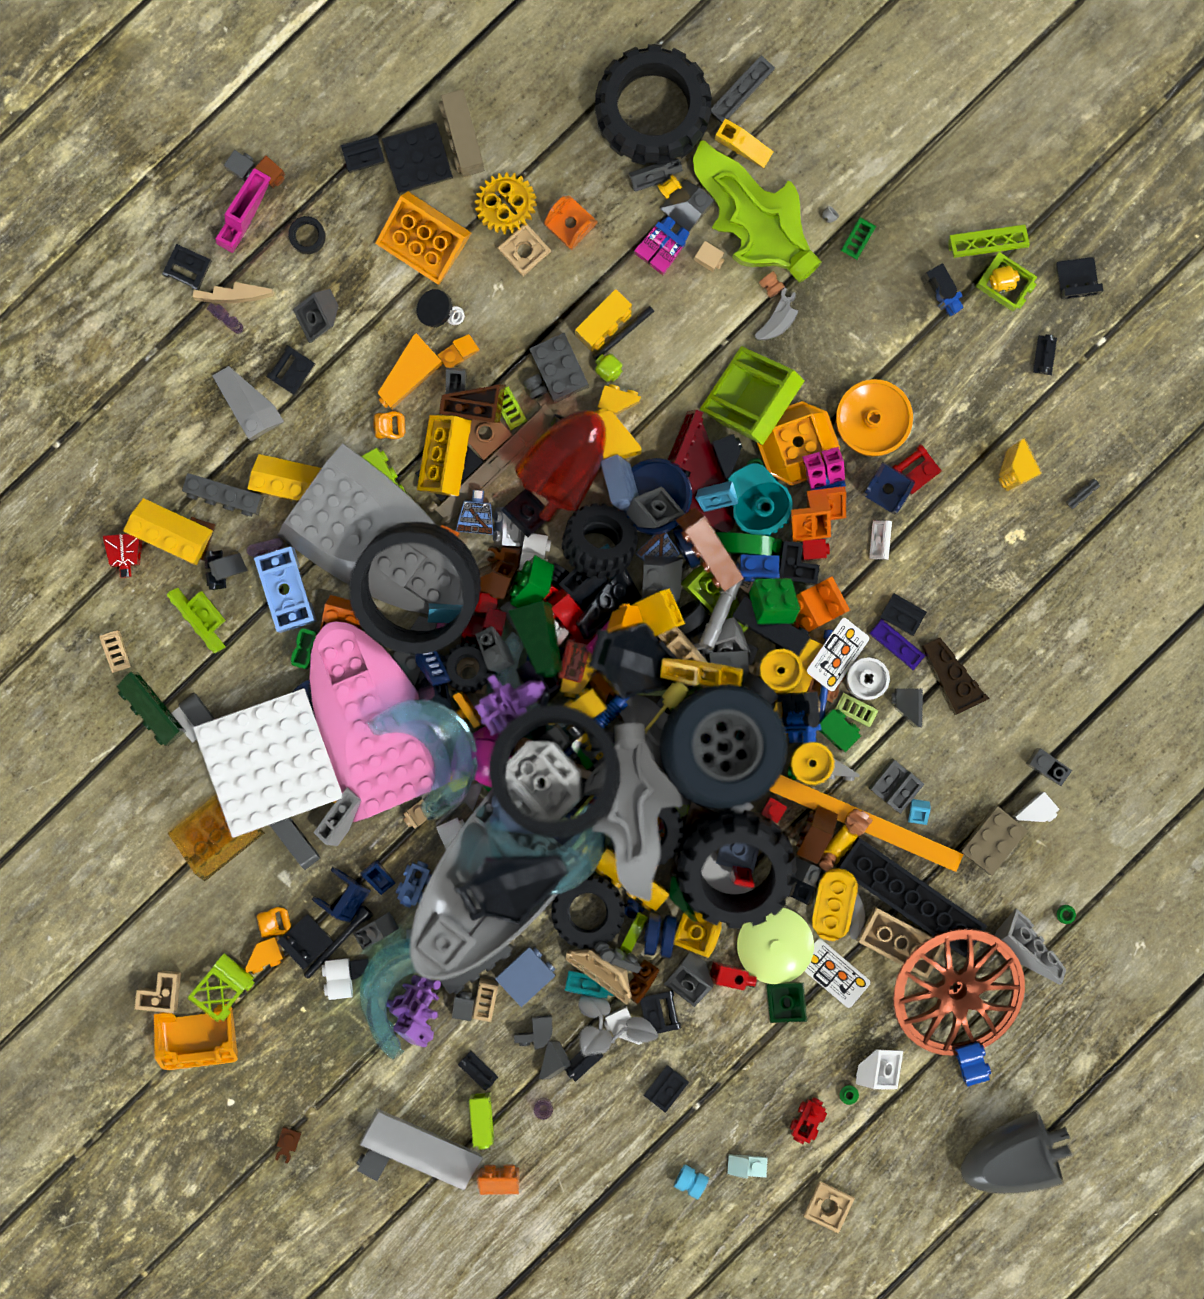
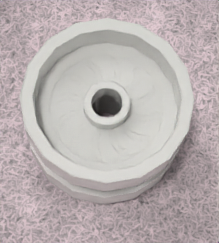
(878, 679)

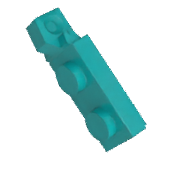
(584, 985)

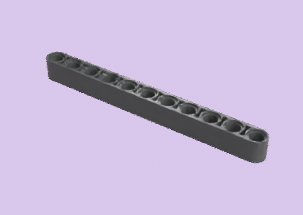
(286, 828)

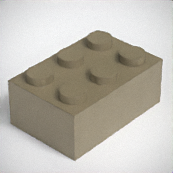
(993, 840)

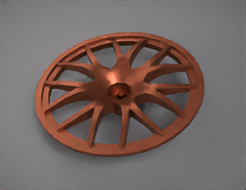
(963, 995)

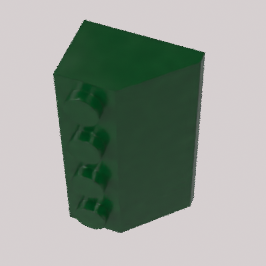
(150, 708)

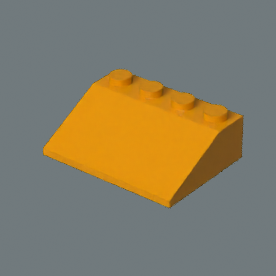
(422, 237)

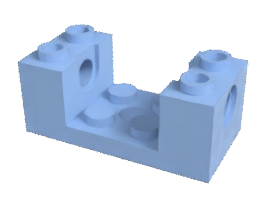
(293, 608)

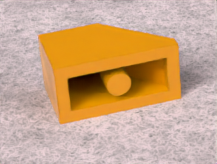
(624, 617)

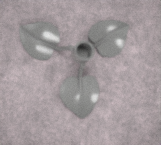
(598, 1040)

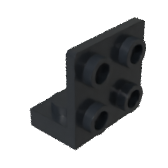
(1078, 278)
(305, 941)

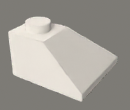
(880, 1070)

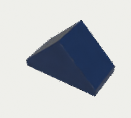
(378, 877)

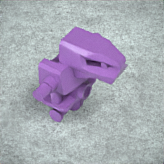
(507, 703)
(413, 1010)

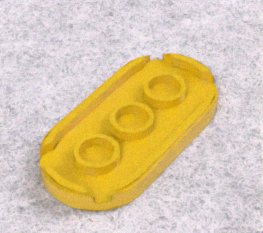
(834, 904)

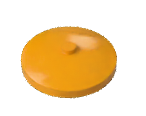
(874, 417)

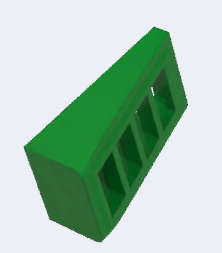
(852, 235)

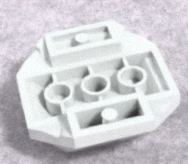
(562, 779)

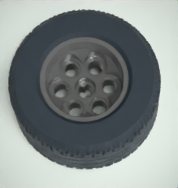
(761, 742)

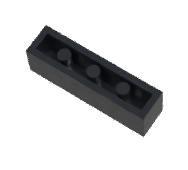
(781, 635)

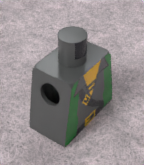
(584, 746)

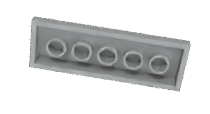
(420, 1149)

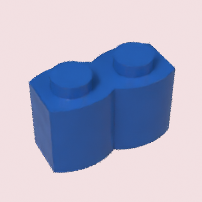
(972, 1063)

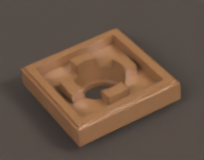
(485, 448)

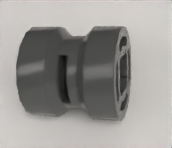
(535, 386)

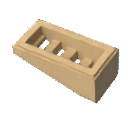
(115, 634)
(489, 984)

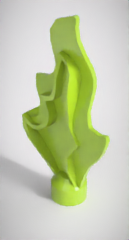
(762, 220)

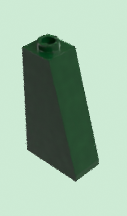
(538, 634)

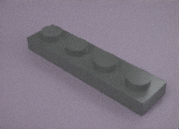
(742, 89)

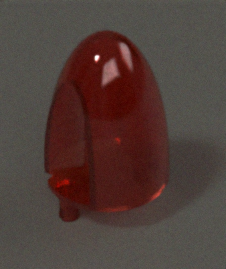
(564, 461)

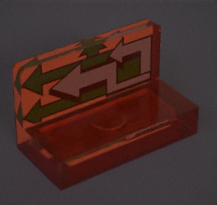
(574, 661)

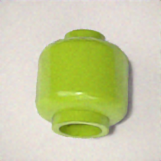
(608, 367)

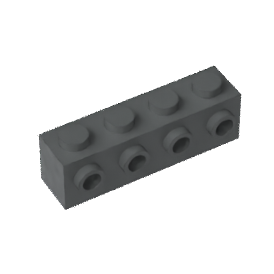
(220, 493)

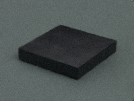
(525, 512)

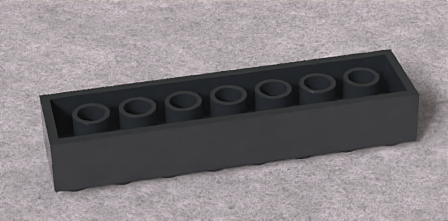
(908, 894)

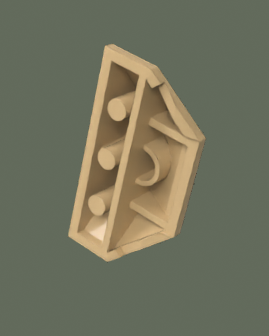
(604, 973)

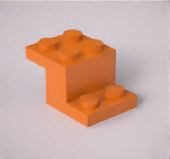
(816, 519)
(820, 605)

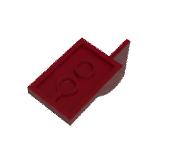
(695, 454)

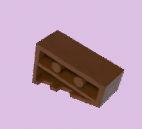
(475, 404)

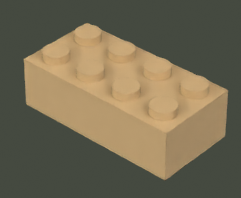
(896, 940)

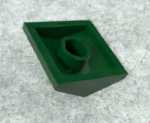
(678, 899)
(787, 1002)

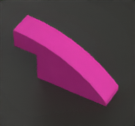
(242, 210)

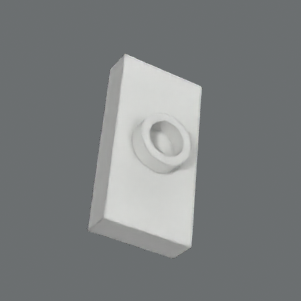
(880, 540)

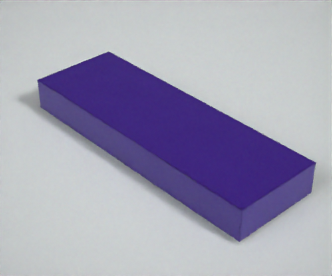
(897, 644)

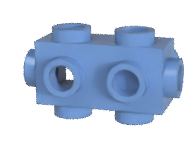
(411, 890)

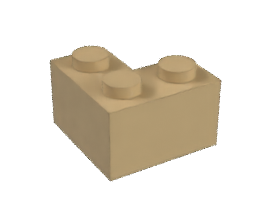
(162, 998)

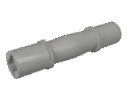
(718, 617)

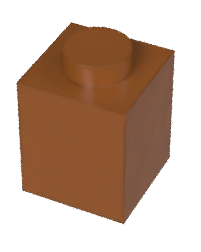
(272, 170)

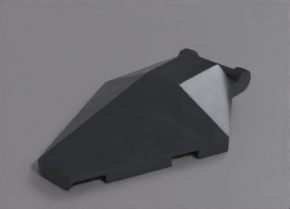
(631, 660)
(511, 885)

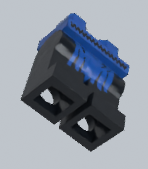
(944, 289)
(800, 715)

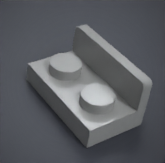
(505, 531)

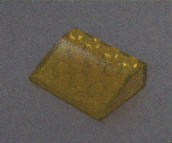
(207, 840)

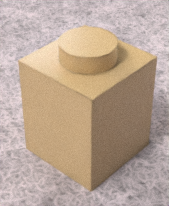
(709, 257)

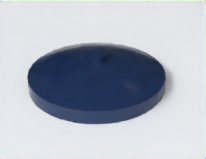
(661, 473)

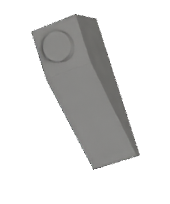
(339, 819)

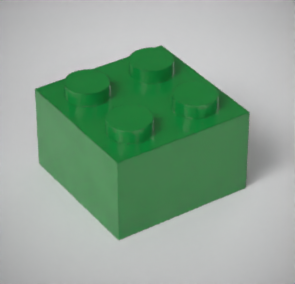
(532, 582)
(774, 601)
(838, 730)

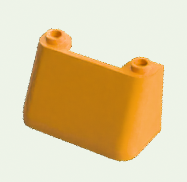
(194, 1040)

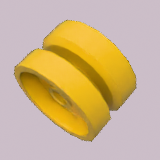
(787, 661)
(800, 763)

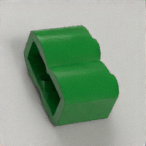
(302, 653)

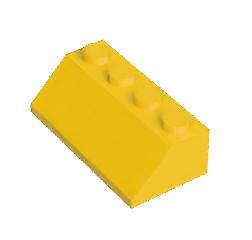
(444, 455)
(1018, 466)
(281, 477)
(168, 531)
(608, 867)

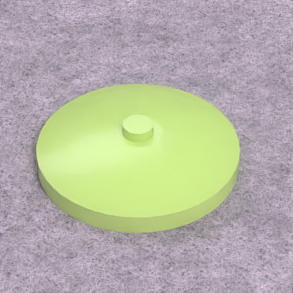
(777, 948)

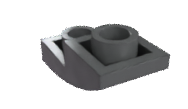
(227, 566)

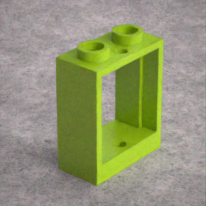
(1023, 273)
(481, 1120)

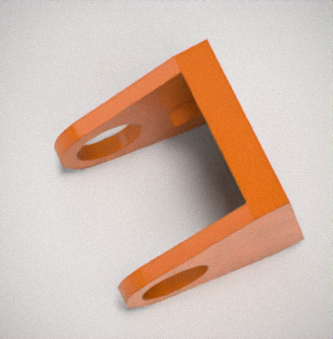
(564, 209)

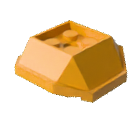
(801, 422)

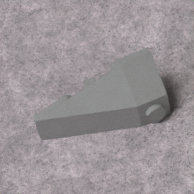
(249, 406)
(729, 640)
(1029, 948)

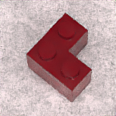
(494, 618)

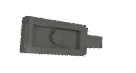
(654, 174)

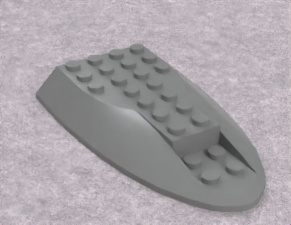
(346, 511)
(443, 935)

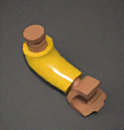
(840, 844)

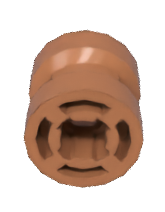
(771, 284)

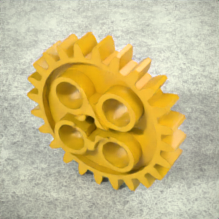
(492, 214)

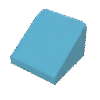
(919, 811)

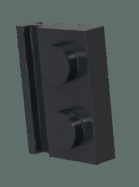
(363, 153)
(903, 614)
(666, 1088)

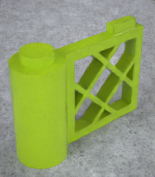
(232, 976)

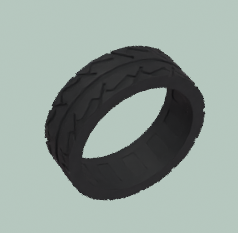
(384, 630)
(515, 732)

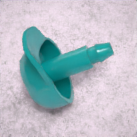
(762, 501)

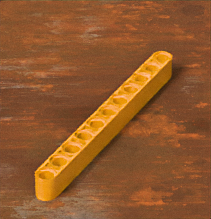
(878, 828)

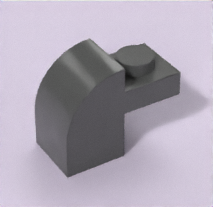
(541, 1032)

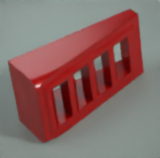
(742, 876)

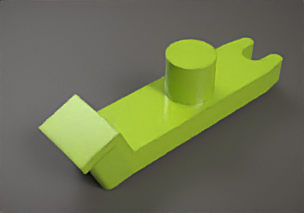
(633, 933)

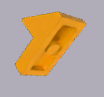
(458, 351)

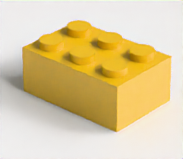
(604, 321)

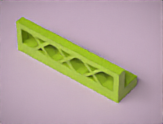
(991, 237)

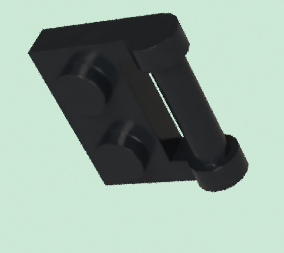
(189, 261)
(295, 374)
(653, 1012)

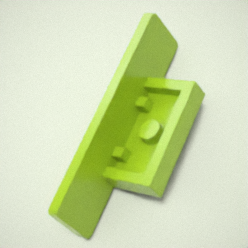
(201, 616)

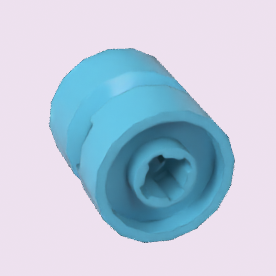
(691, 1182)

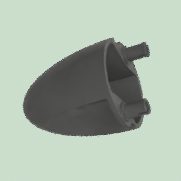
(1016, 1158)

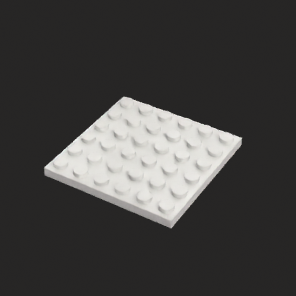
(268, 762)

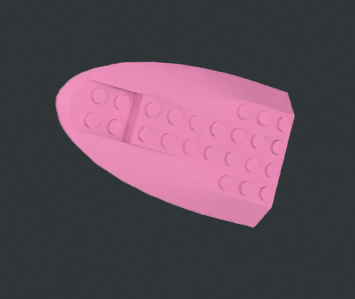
(350, 685)

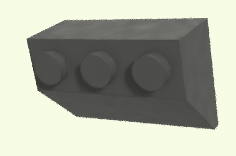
(661, 574)

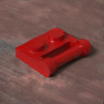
(922, 473)

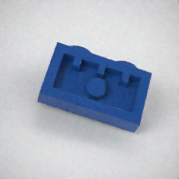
(759, 567)

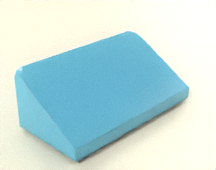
(717, 496)
(443, 612)

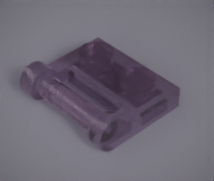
(223, 316)
(265, 547)

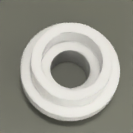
(456, 316)

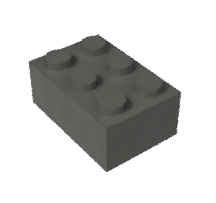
(559, 368)

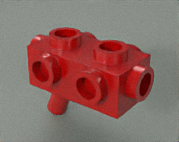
(811, 1114)

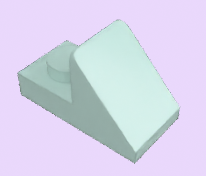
(747, 1166)

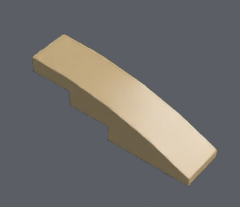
(239, 293)
(681, 647)

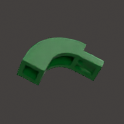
(750, 544)

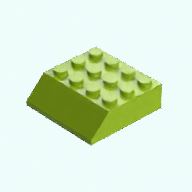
(752, 395)

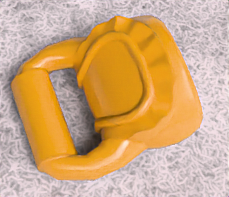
(384, 428)
(268, 923)

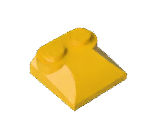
(697, 936)

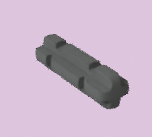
(1083, 493)

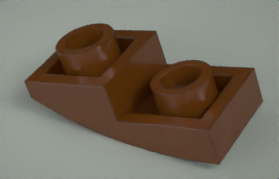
(642, 981)

